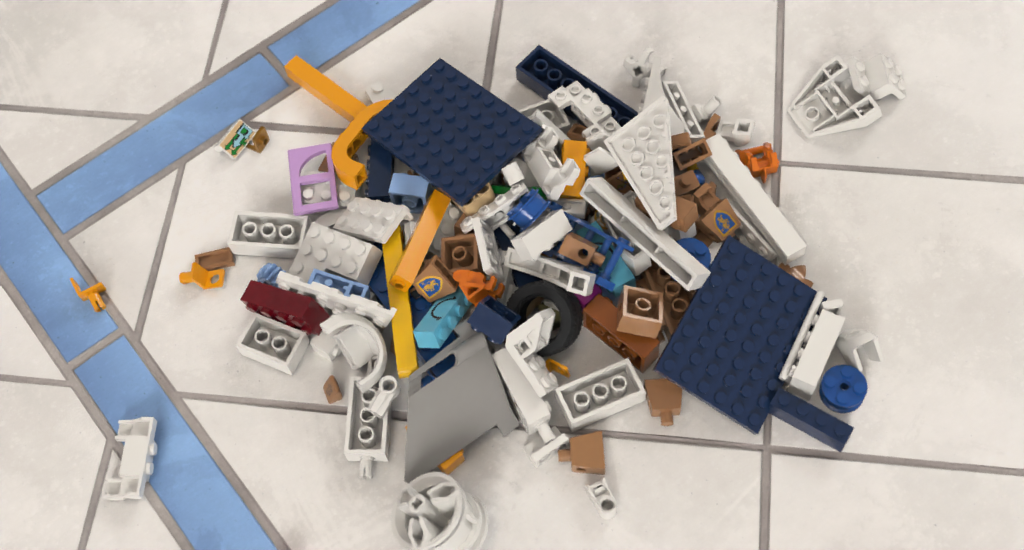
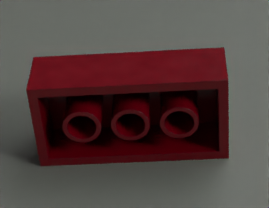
(285, 307)

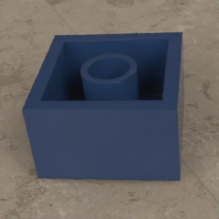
(493, 319)

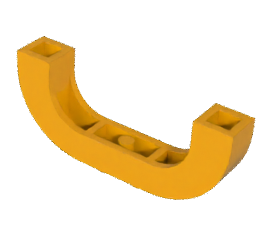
(348, 143)

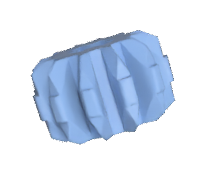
(268, 274)

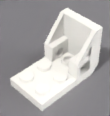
(525, 343)

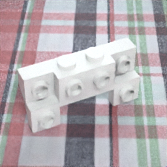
(586, 107)
(547, 167)
(136, 459)

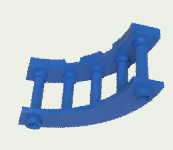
(603, 278)

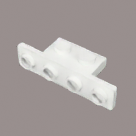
(496, 212)

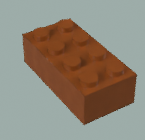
(601, 320)

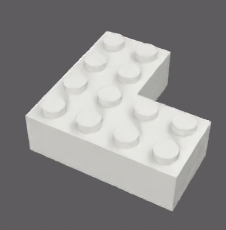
(335, 254)

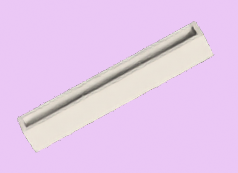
(754, 201)
(644, 233)

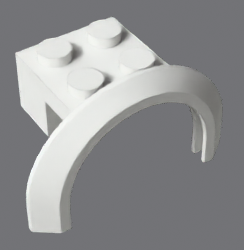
(359, 344)

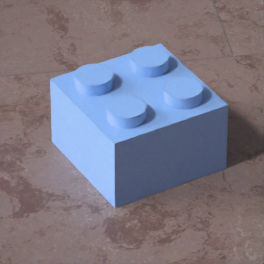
(410, 191)

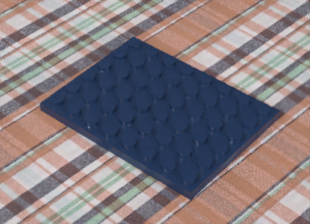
(451, 131)
(737, 335)

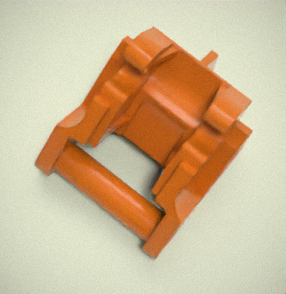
(763, 166)
(476, 286)

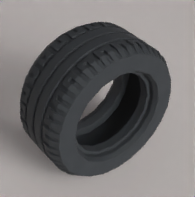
(565, 301)

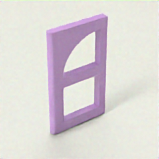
(297, 160)

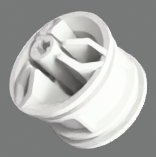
(438, 515)

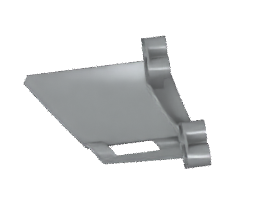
(454, 405)

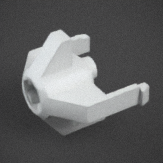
(639, 68)

